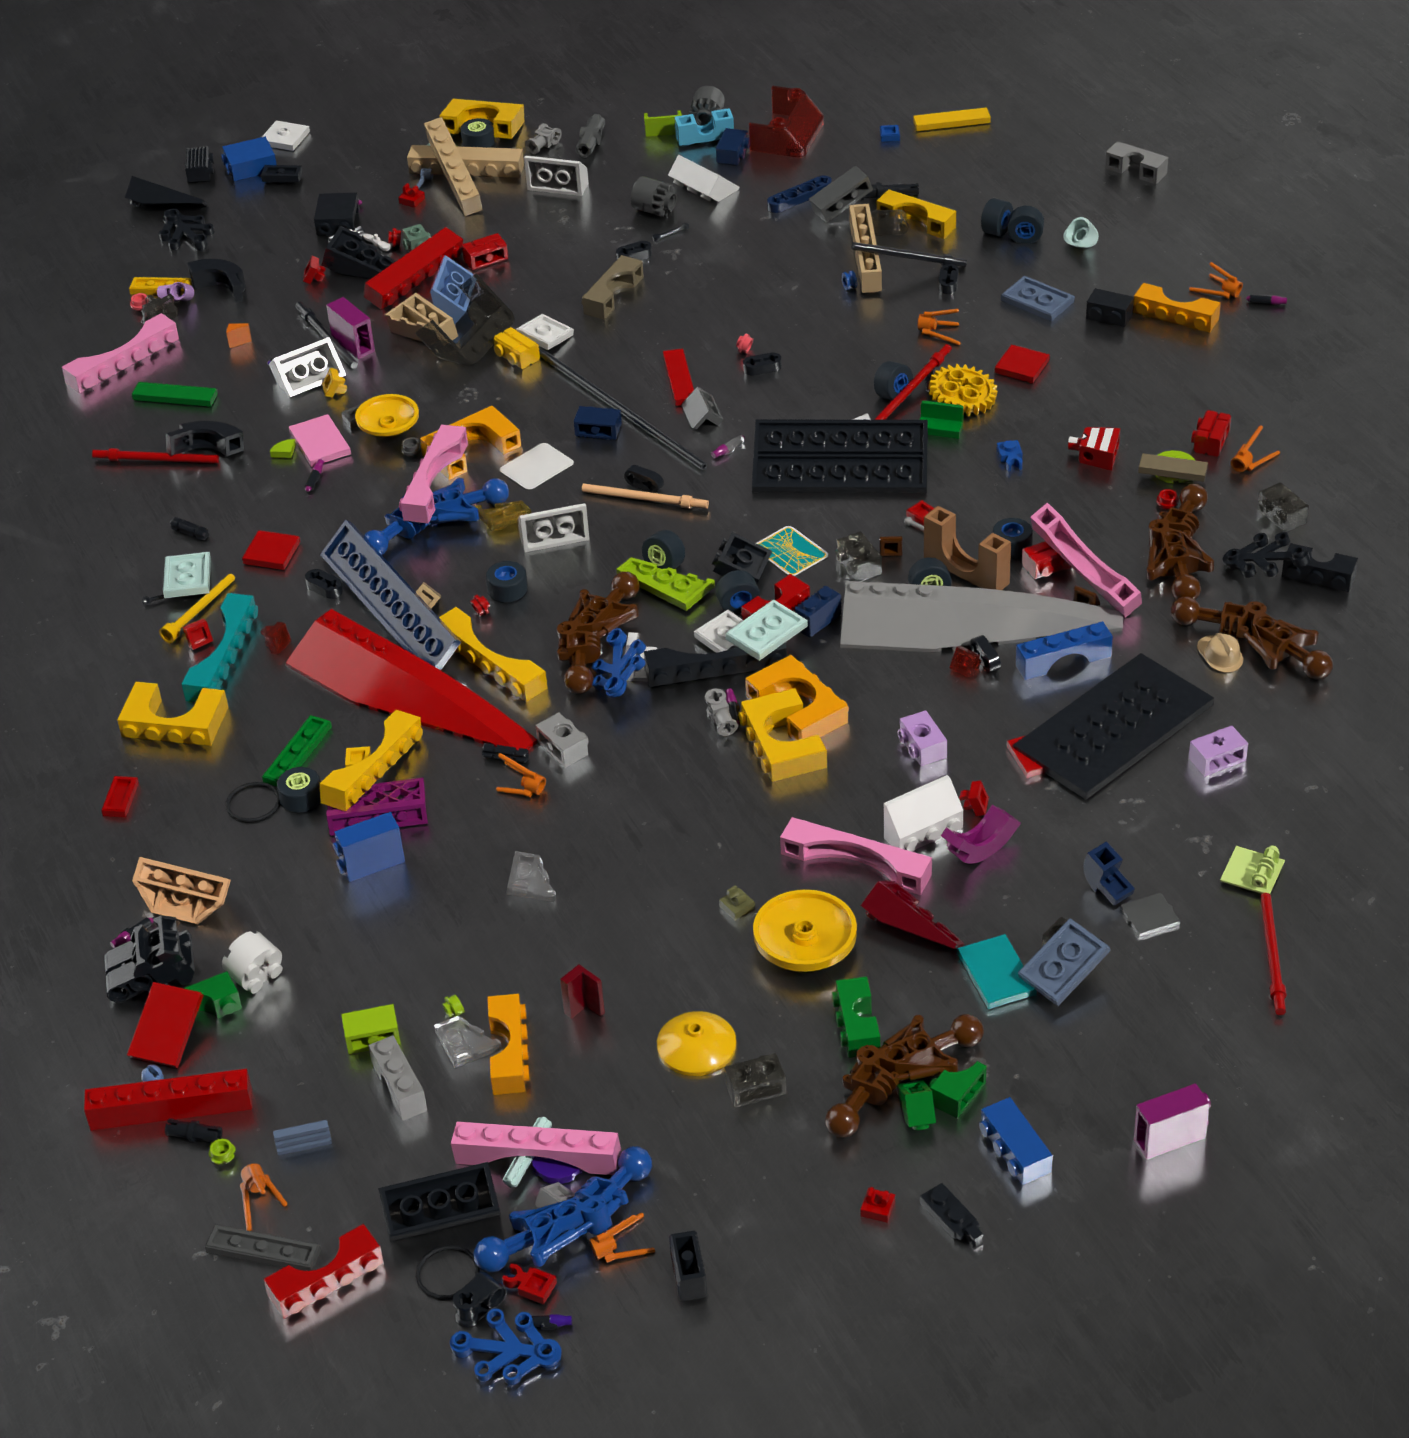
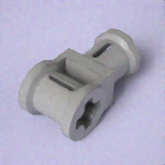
(543, 137)
(719, 712)

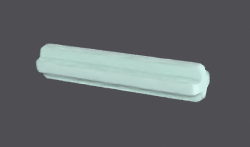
(521, 1163)

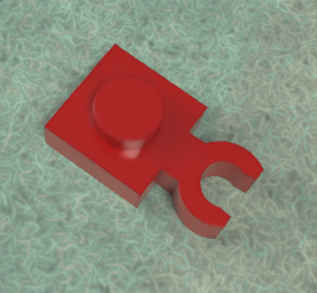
(532, 1285)

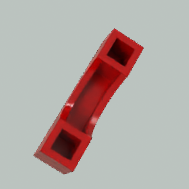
(295, 1289)

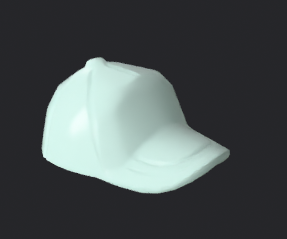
(1081, 233)

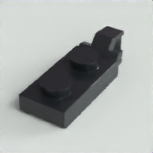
(952, 1215)

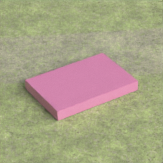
(319, 440)

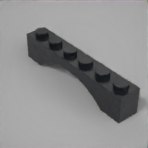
(671, 666)

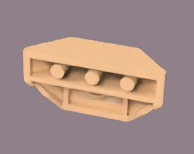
(179, 890)

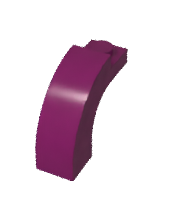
(984, 838)

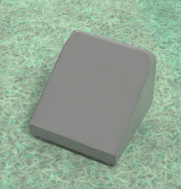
(553, 1194)

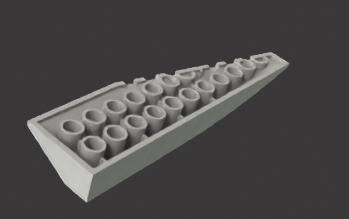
(950, 616)

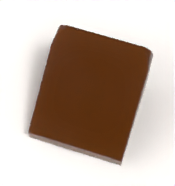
(891, 546)
(1085, 596)

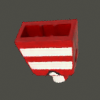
(1097, 446)

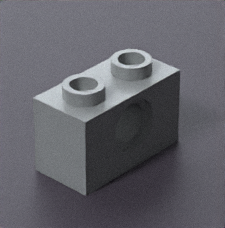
(562, 739)

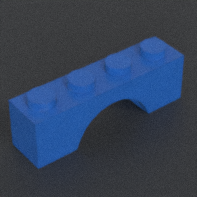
(1038, 655)

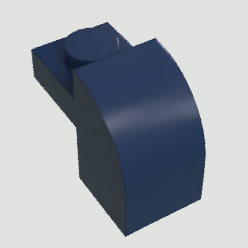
(1103, 873)

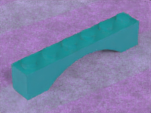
(237, 614)

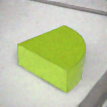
(283, 449)

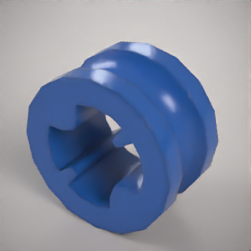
(849, 280)

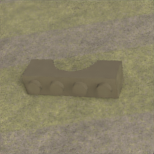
(622, 274)

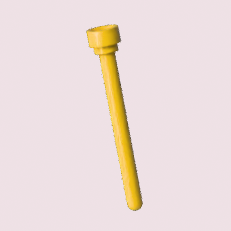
(171, 631)

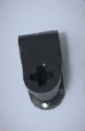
(479, 1296)

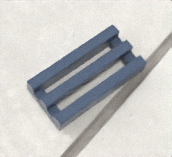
(302, 1137)

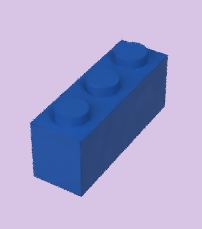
(1015, 1141)

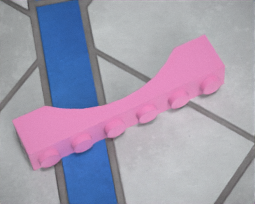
(91, 370)
(445, 448)
(1103, 579)
(812, 841)
(588, 1150)

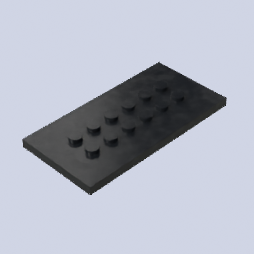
(840, 456)
(1114, 725)

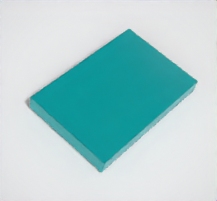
(994, 971)

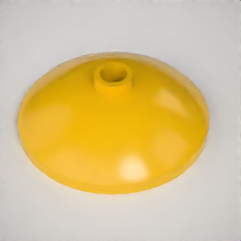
(387, 415)
(696, 1043)

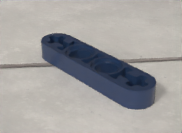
(801, 194)

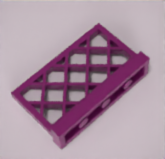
(406, 812)

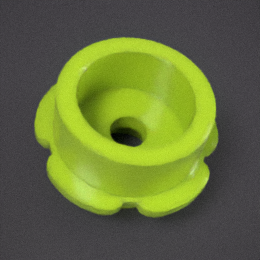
(453, 1006)
(222, 1151)

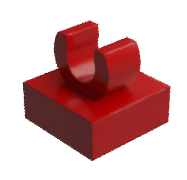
(411, 196)
(313, 271)
(197, 634)
(975, 798)
(877, 1205)

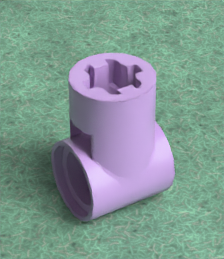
(174, 289)

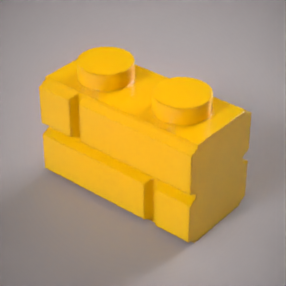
(516, 348)

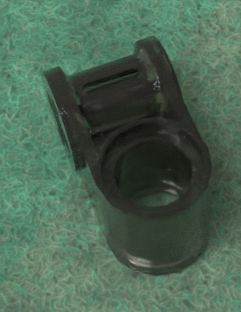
(887, 222)

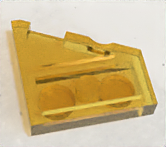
(503, 514)

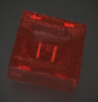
(276, 637)
(965, 661)

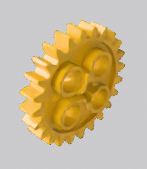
(963, 388)

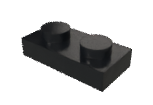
(281, 173)

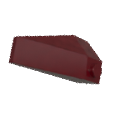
(897, 907)

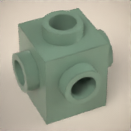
(414, 236)

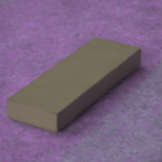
(1173, 467)

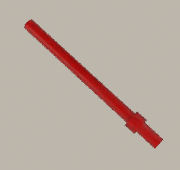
(934, 361)
(115, 454)
(1277, 989)

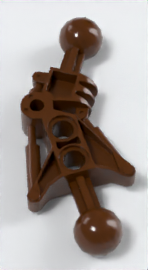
(1178, 551)
(588, 623)
(1268, 636)
(901, 1057)

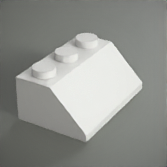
(555, 175)
(701, 180)
(305, 367)
(553, 527)
(922, 815)

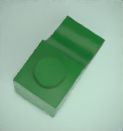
(219, 995)
(956, 1090)
(917, 1104)

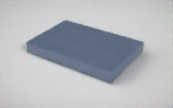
(1037, 298)
(1064, 962)

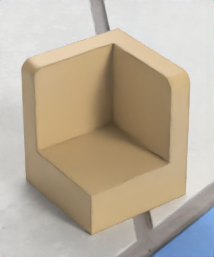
(428, 594)

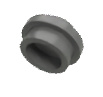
(411, 446)

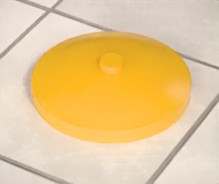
(805, 930)

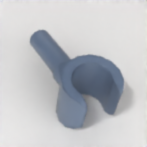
(425, 174)

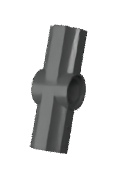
(590, 135)

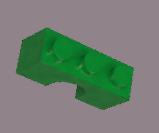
(853, 1000)

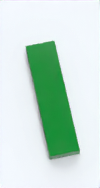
(174, 394)
(298, 748)

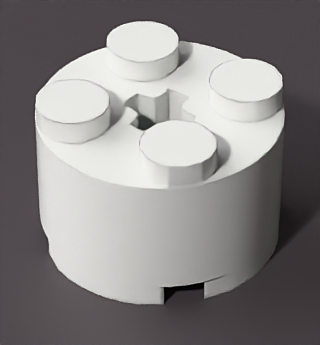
(252, 961)

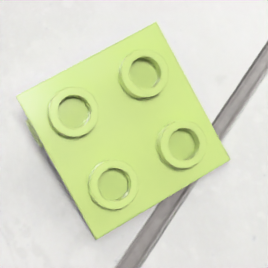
(1253, 869)

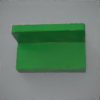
(943, 418)

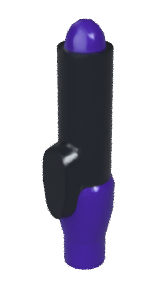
(549, 1322)

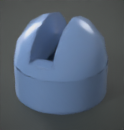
(147, 1073)

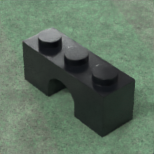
(1334, 574)

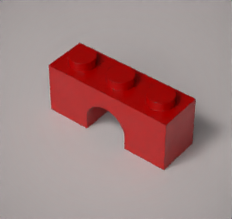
(788, 592)

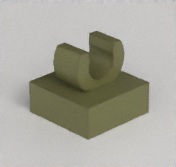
(736, 903)

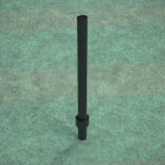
(942, 259)
(309, 316)

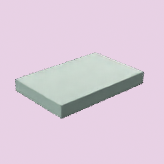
(187, 575)
(766, 629)

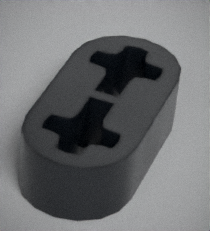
(638, 250)
(948, 278)
(762, 364)
(643, 479)
(323, 583)
(987, 653)

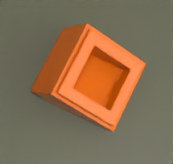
(238, 334)

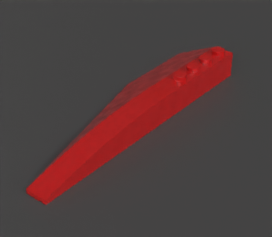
(389, 678)

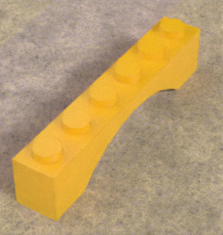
(519, 676)
(347, 785)

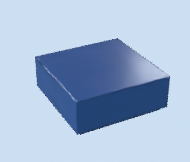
(889, 133)

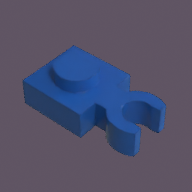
(1010, 453)

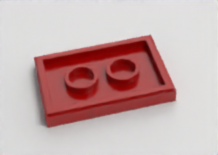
(165, 1025)

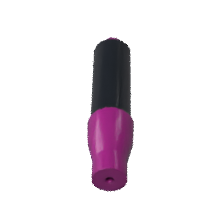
(1267, 299)
(314, 476)
(734, 706)
(125, 935)

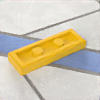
(149, 285)

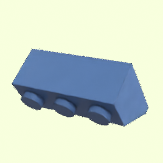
(446, 291)

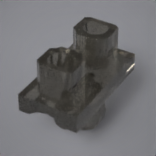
(158, 305)

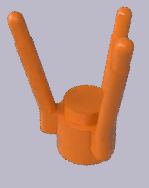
(1230, 285)
(927, 322)
(1243, 459)
(530, 781)
(255, 1181)
(604, 1243)

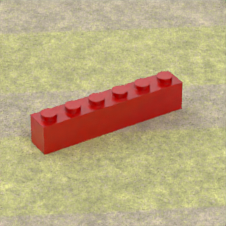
(412, 268)
(168, 1099)

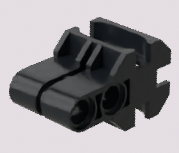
(149, 958)

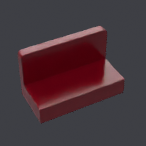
(581, 990)

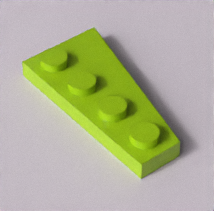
(667, 583)

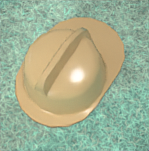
(1221, 652)

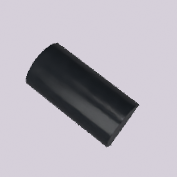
(439, 1202)

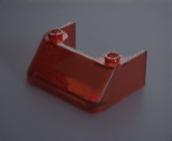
(791, 135)

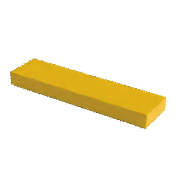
(951, 119)

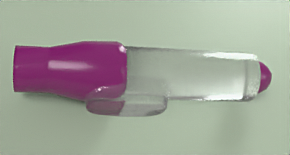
(728, 447)

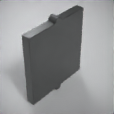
(1150, 914)

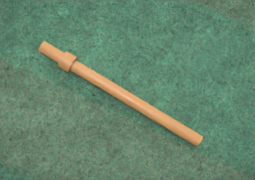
(685, 501)

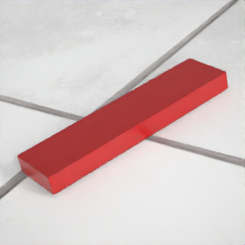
(678, 375)

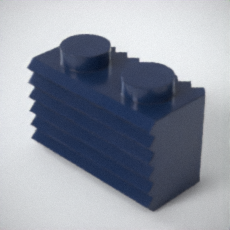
(732, 146)
(597, 422)
(820, 610)

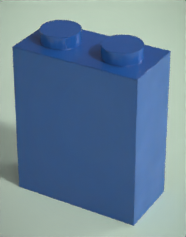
(247, 158)
(368, 847)

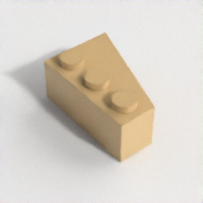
(414, 314)

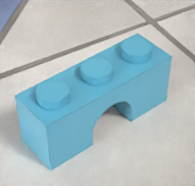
(690, 133)

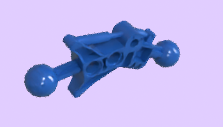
(449, 506)
(563, 1222)

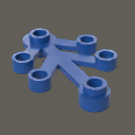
(616, 685)
(508, 1350)

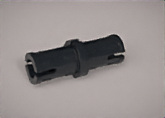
(193, 1130)

